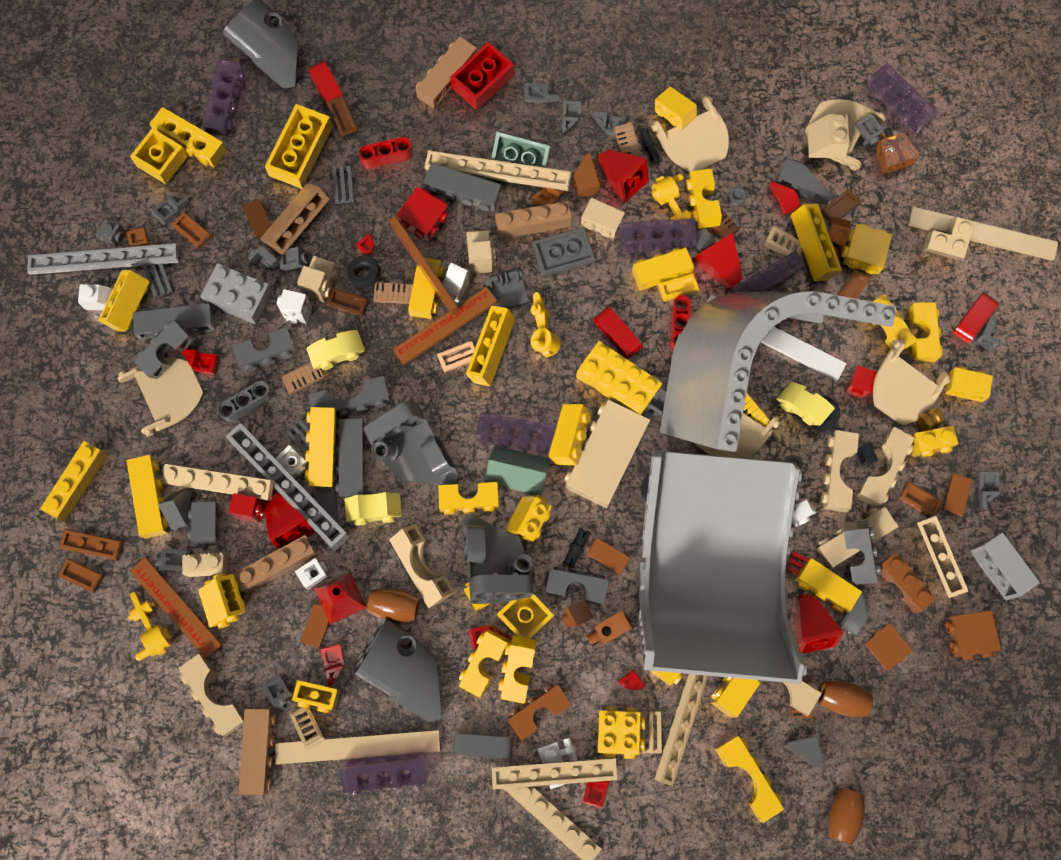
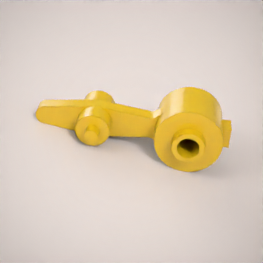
(666, 191)
(543, 339)
(156, 638)

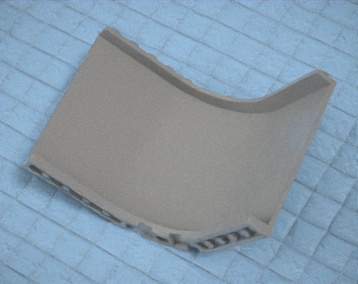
(717, 353)
(718, 567)

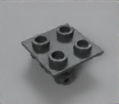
(507, 288)

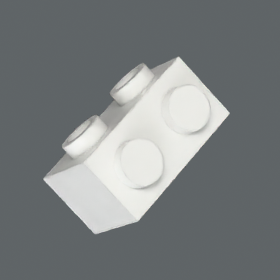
(294, 306)

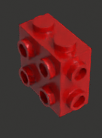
(423, 214)

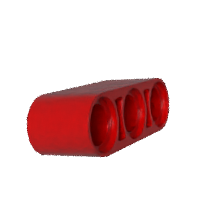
(325, 82)
(394, 155)
(679, 314)
(975, 317)
(617, 333)

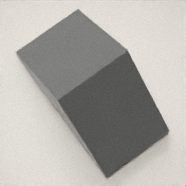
(176, 508)
(807, 749)

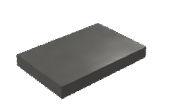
(563, 251)

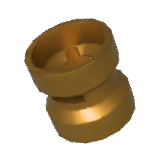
(931, 419)

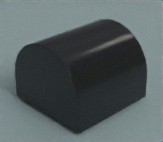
(867, 455)

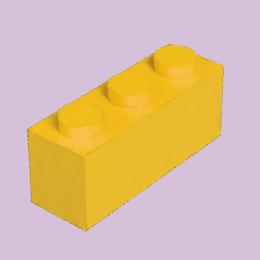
(662, 268)
(423, 296)
(124, 301)
(570, 434)
(827, 586)

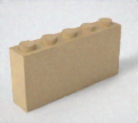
(606, 453)

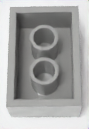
(236, 294)
(1005, 566)

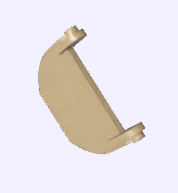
(855, 113)
(699, 143)
(902, 389)
(168, 397)
(750, 441)

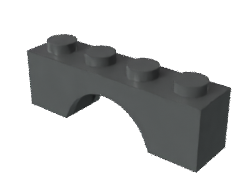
(373, 394)

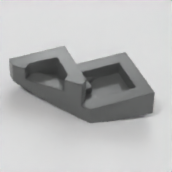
(539, 93)
(571, 114)
(607, 122)
(169, 208)
(656, 406)
(987, 486)
(856, 617)

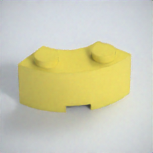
(343, 347)
(810, 407)
(373, 508)

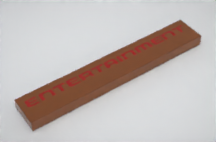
(423, 265)
(444, 326)
(176, 608)

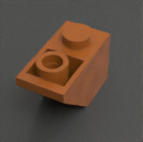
(585, 178)
(839, 232)
(577, 615)

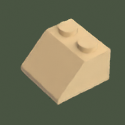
(828, 137)

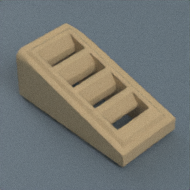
(780, 234)
(316, 739)

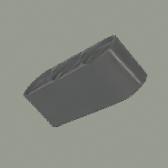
(241, 410)
(483, 746)

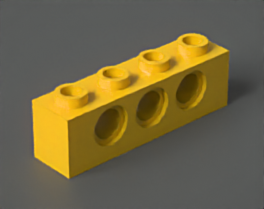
(213, 149)

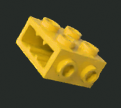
(867, 249)
(529, 518)
(222, 600)
(621, 732)

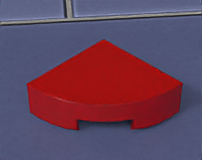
(366, 245)
(631, 681)

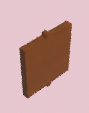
(888, 647)

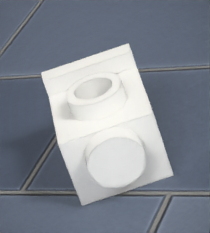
(287, 456)
(803, 512)
(305, 571)

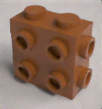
(973, 635)

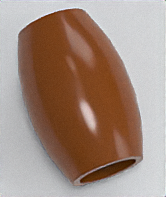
(393, 605)
(845, 699)
(846, 816)

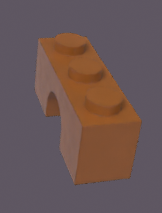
(914, 591)
(553, 700)

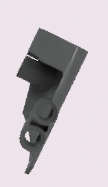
(268, 46)
(411, 446)
(494, 563)
(401, 670)

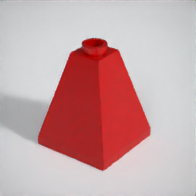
(624, 173)
(721, 262)
(284, 522)
(342, 605)
(815, 626)

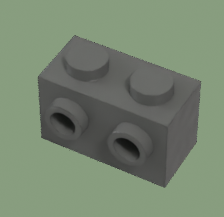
(204, 523)

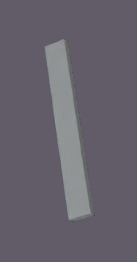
(103, 258)

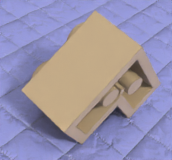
(952, 244)
(480, 252)
(317, 279)

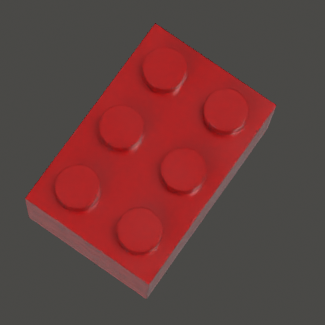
(482, 76)

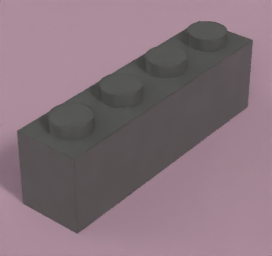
(462, 187)
(196, 319)
(351, 458)

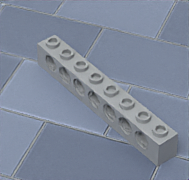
(287, 487)

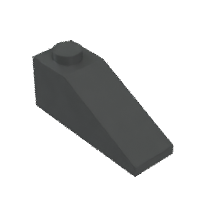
(803, 182)

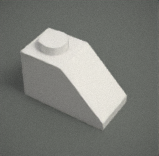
(456, 281)
(93, 296)

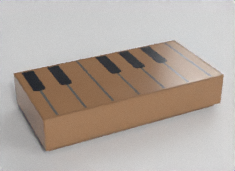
(627, 139)
(392, 293)
(301, 378)

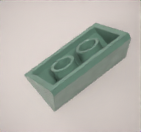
(520, 150)
(517, 470)

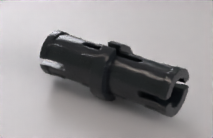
(651, 145)
(576, 548)

